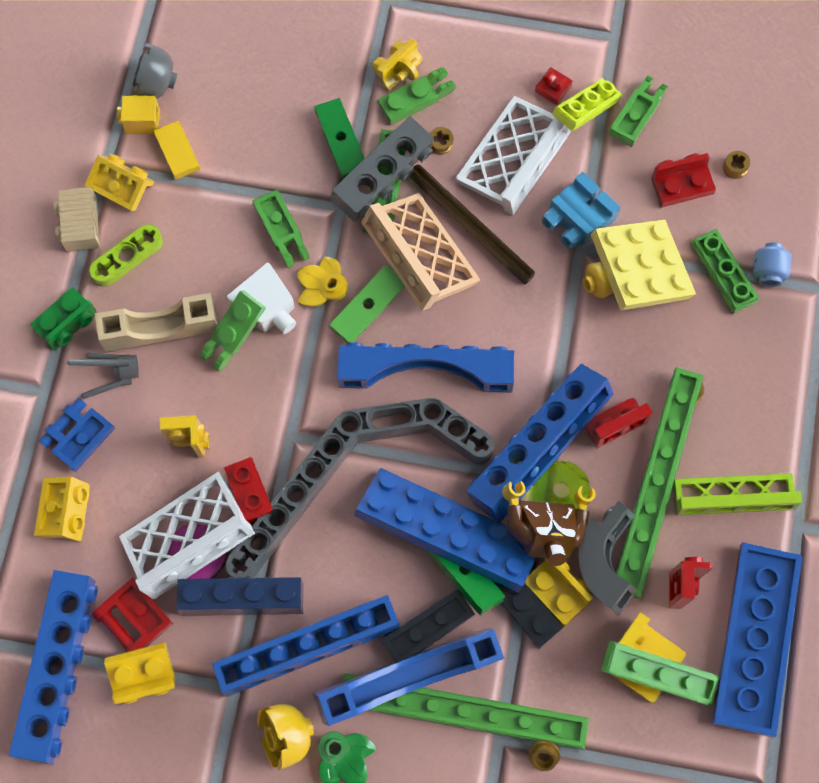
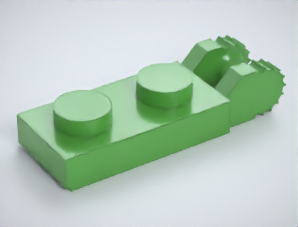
(415, 96)
(637, 113)
(280, 225)
(233, 329)

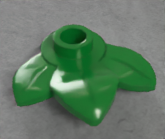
(348, 761)

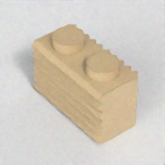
(77, 219)

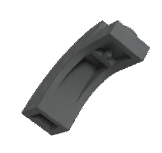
(596, 561)

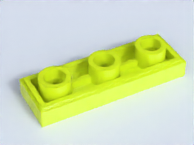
(587, 104)

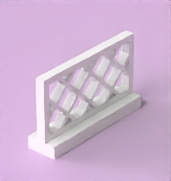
(530, 169)
(193, 552)

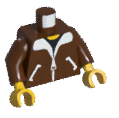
(546, 527)

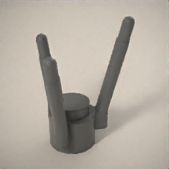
(123, 366)

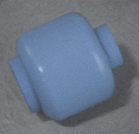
(772, 264)

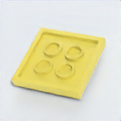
(642, 264)

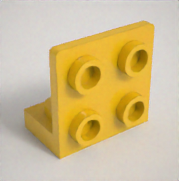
(646, 639)

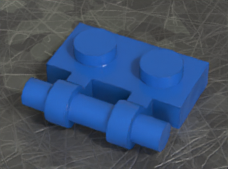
(81, 439)

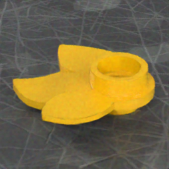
(318, 283)

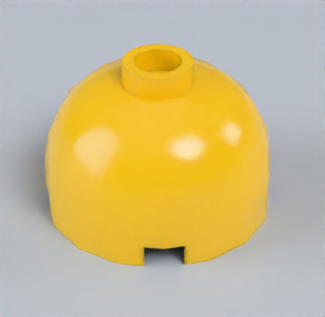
(285, 734)

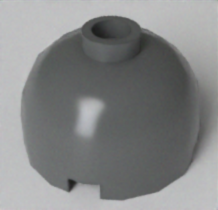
(154, 73)

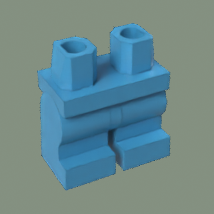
(580, 211)

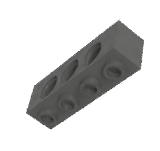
(408, 136)

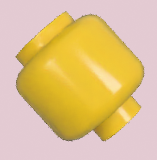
(597, 281)

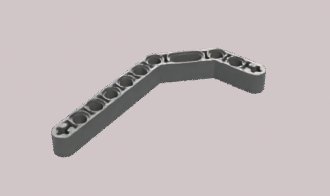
(330, 463)

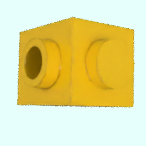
(139, 114)

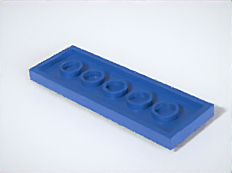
(445, 529)
(757, 640)

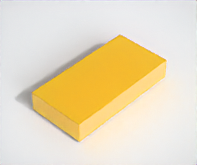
(177, 150)

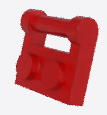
(139, 610)

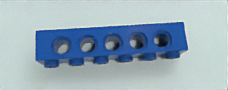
(556, 436)
(305, 646)
(32, 711)

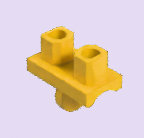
(399, 65)

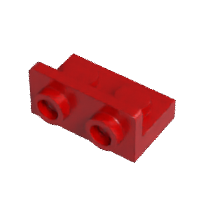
(683, 179)
(617, 421)
(248, 490)
(685, 581)

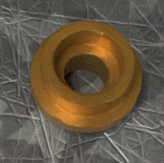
(544, 762)

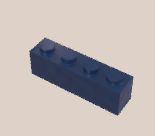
(240, 596)

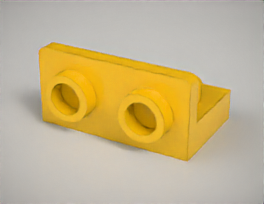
(118, 181)
(186, 432)
(62, 508)
(559, 591)
(140, 673)

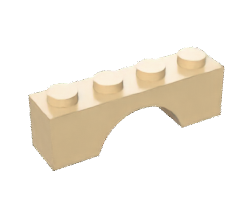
(129, 329)

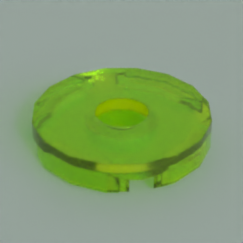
(565, 473)

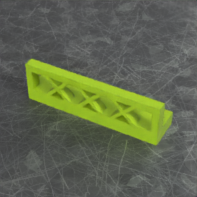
(736, 501)

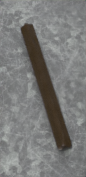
(472, 224)

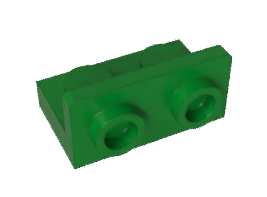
(64, 319)

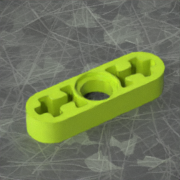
(124, 267)

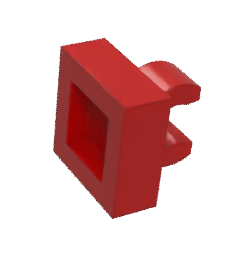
(553, 86)

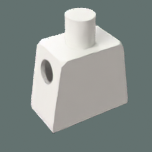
(270, 292)

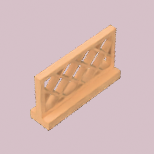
(404, 258)

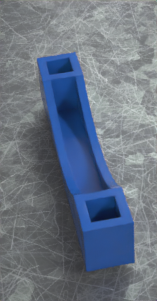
(365, 365)
(407, 675)

